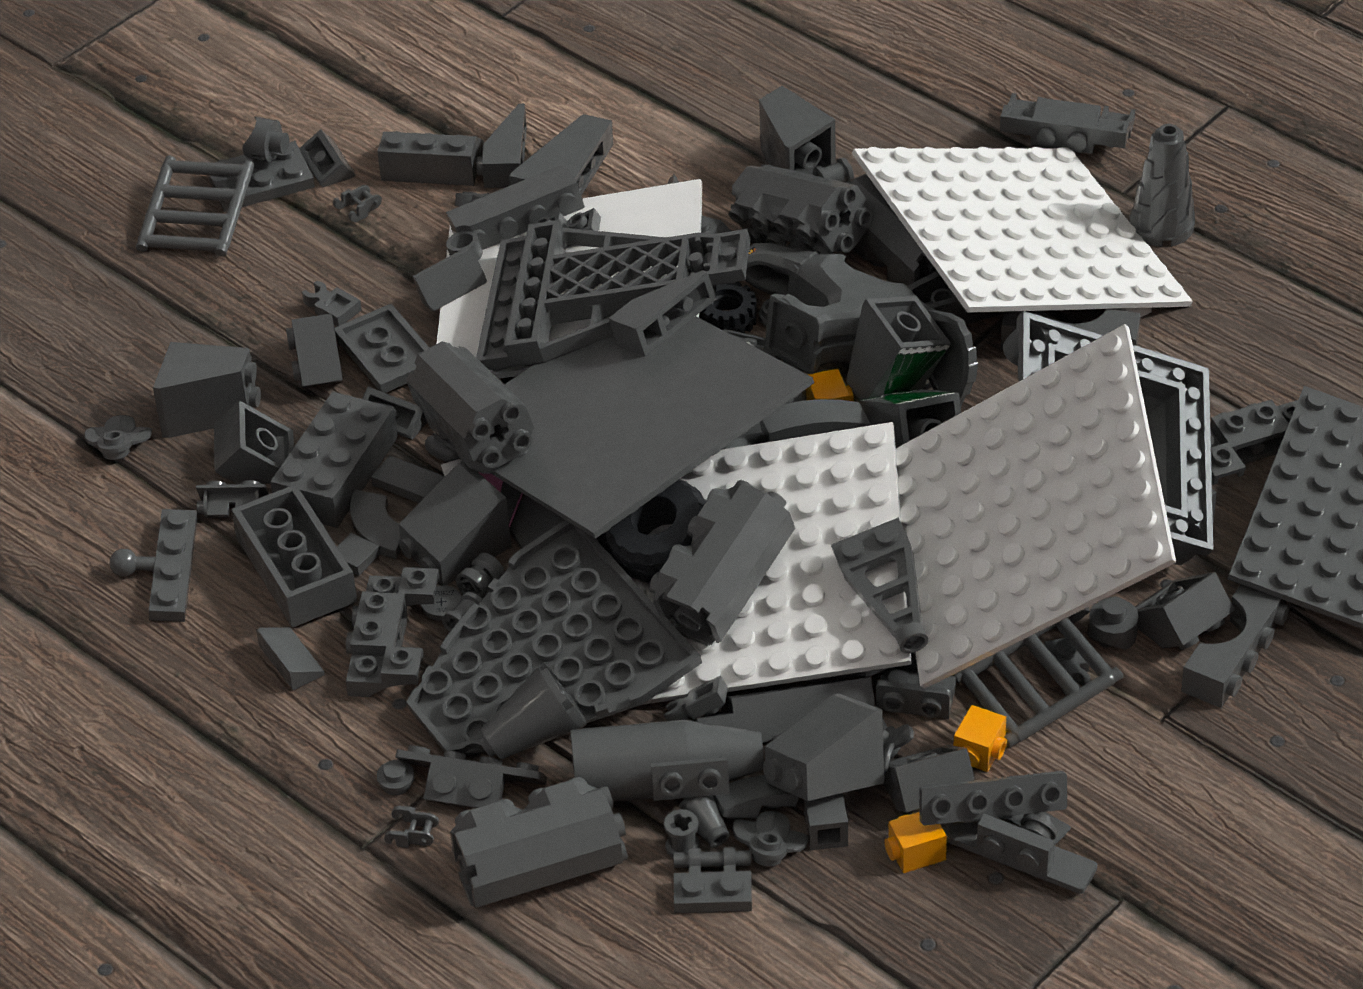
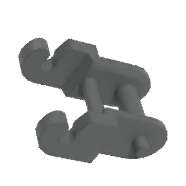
(355, 197)
(411, 836)

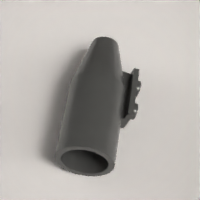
(665, 758)

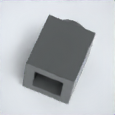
(826, 822)

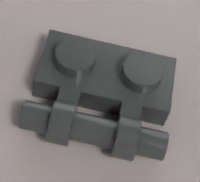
(712, 890)

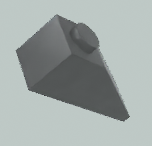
(504, 150)
(660, 313)

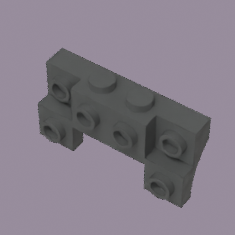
(1066, 124)
(1247, 436)
(380, 629)

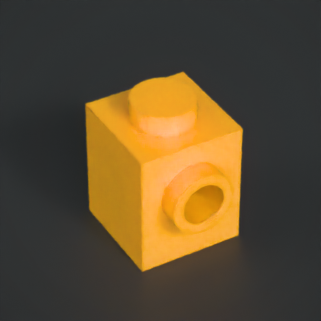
(829, 386)
(983, 737)
(914, 843)

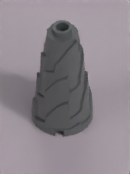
(1164, 196)

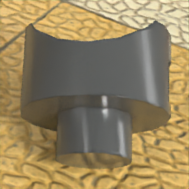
(266, 140)
(1113, 622)

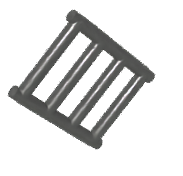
(164, 190)
(1044, 714)

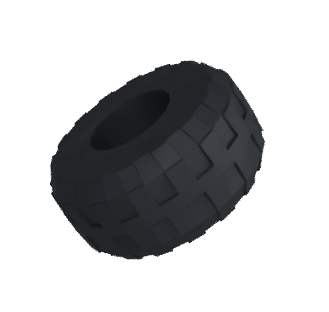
(646, 554)

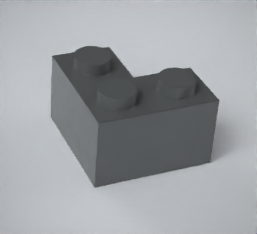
(315, 350)

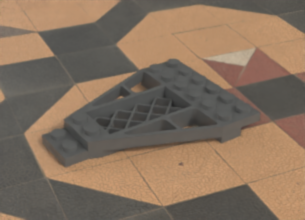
(537, 270)

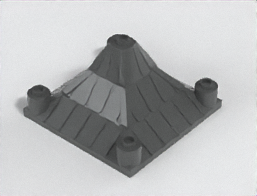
(1177, 416)

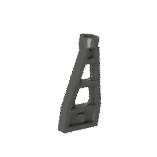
(875, 548)

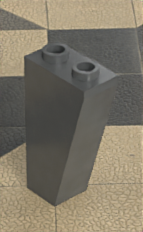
(579, 146)

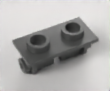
(218, 496)

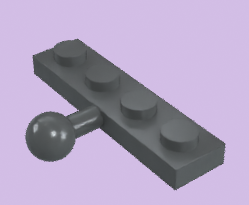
(170, 566)

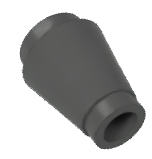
(710, 821)

